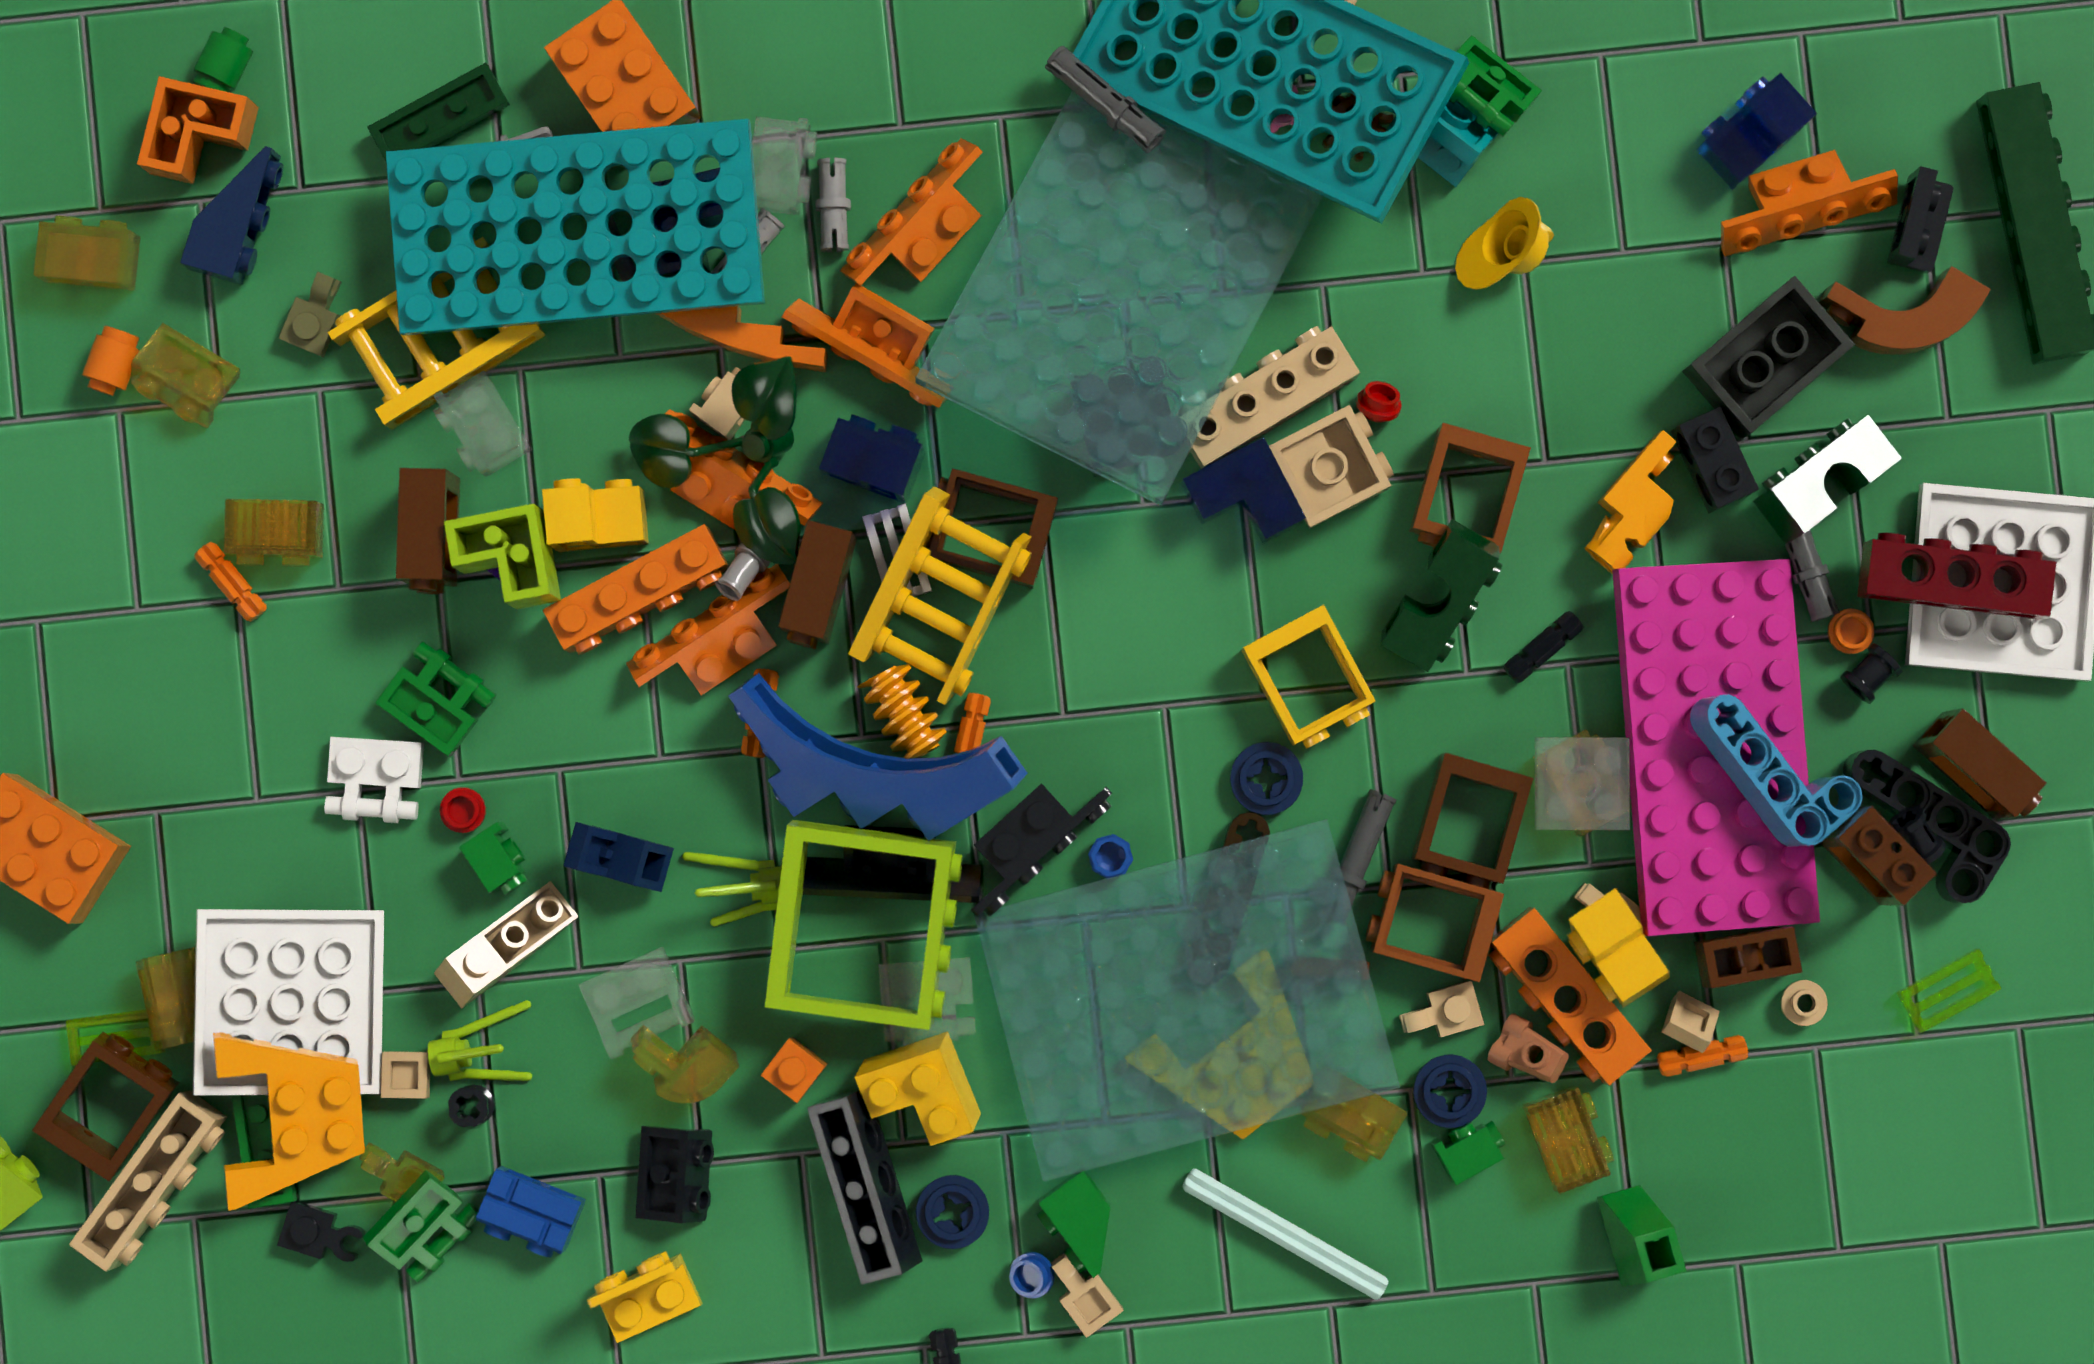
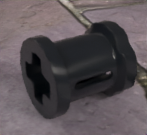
(1871, 673)
(1915, 831)
(457, 1105)

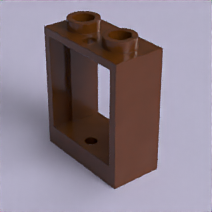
(424, 504)
(1039, 528)
(1980, 765)
(1485, 775)
(1866, 853)
(81, 1142)

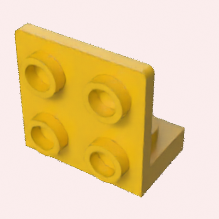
(646, 1298)

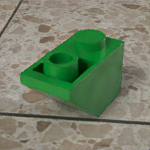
(1081, 1217)
(1640, 1237)

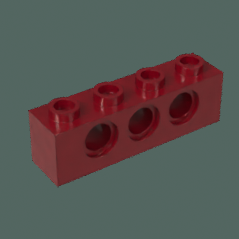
(2030, 575)

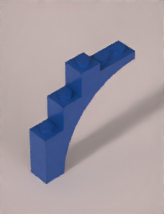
(871, 784)

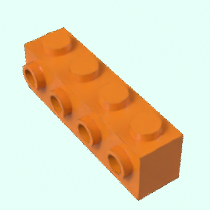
(636, 589)

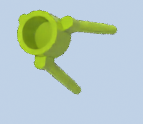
(763, 885)
(452, 1055)

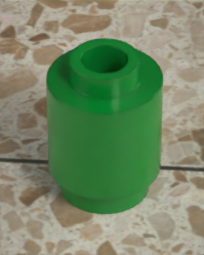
(222, 60)

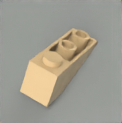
(505, 944)

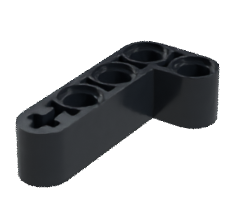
(1931, 799)

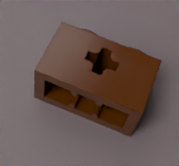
(1748, 957)

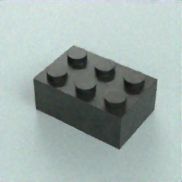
(1768, 357)

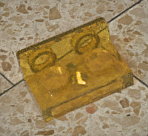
(182, 375)

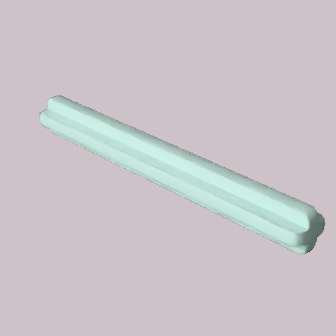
(1285, 1234)

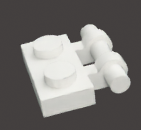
(378, 764)

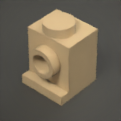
(719, 409)

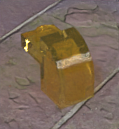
(690, 1073)

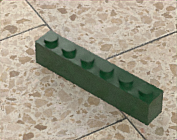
(2037, 222)

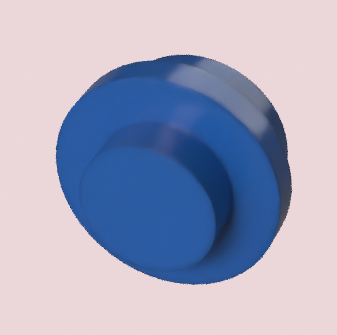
(1031, 1275)

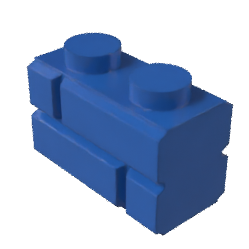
(529, 1211)

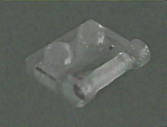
(630, 988)

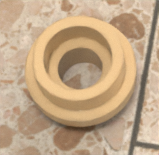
(1789, 1002)

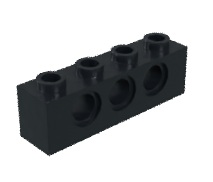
(864, 1187)

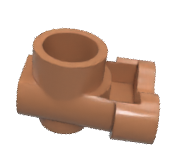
(1520, 1046)

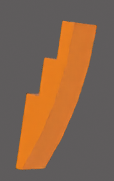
(758, 341)

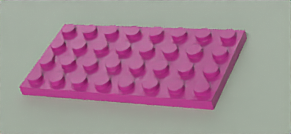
(1696, 838)

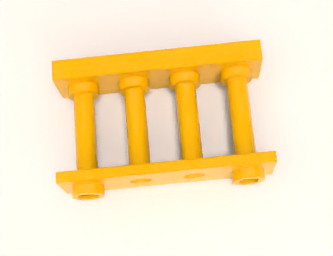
(476, 354)
(915, 558)

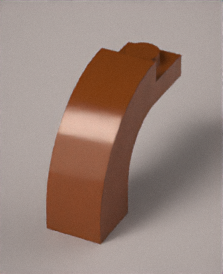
(1883, 331)

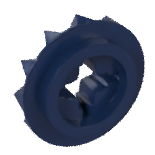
(1281, 762)
(1464, 1106)
(945, 1232)

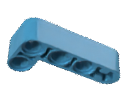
(1767, 763)

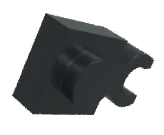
(313, 1231)

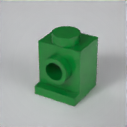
(495, 859)
(1469, 1150)

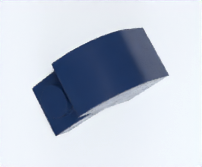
(618, 856)

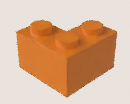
(184, 118)

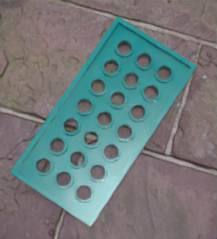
(1250, 135)
(548, 159)

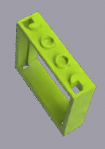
(788, 912)

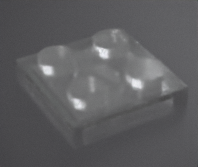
(1582, 783)

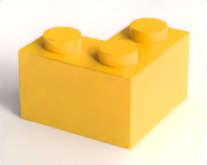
(594, 518)
(1618, 949)
(926, 1077)

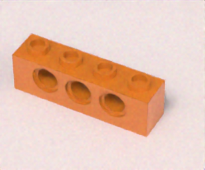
(1622, 1043)

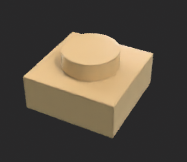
(1690, 1021)
(405, 1075)

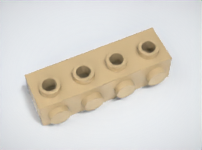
(1274, 393)
(148, 1181)

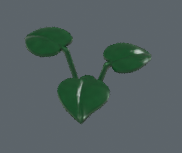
(768, 398)

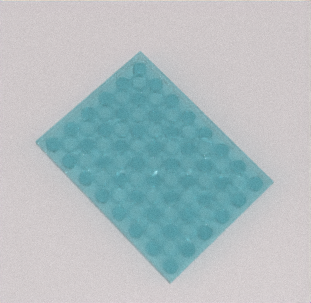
(1119, 296)
(1186, 1000)

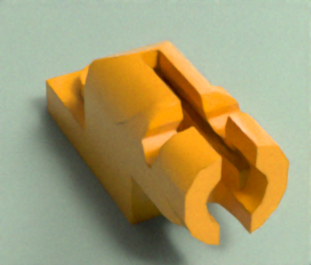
(1635, 506)

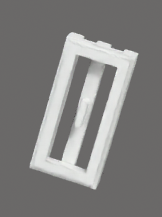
(886, 517)

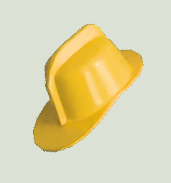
(1505, 244)

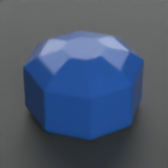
(1110, 856)

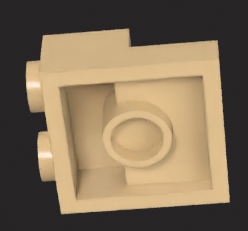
(1332, 465)

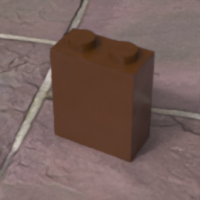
(817, 584)

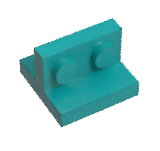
(1455, 143)

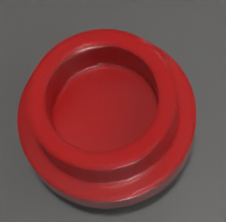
(1379, 402)
(463, 810)

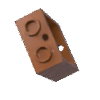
(1479, 446)
(1480, 933)

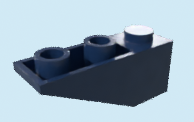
(228, 226)

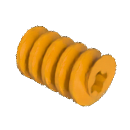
(903, 712)

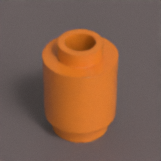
(110, 360)

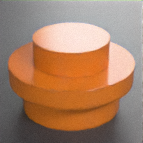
(1850, 631)

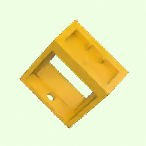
(1288, 634)

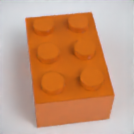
(620, 73)
(53, 851)

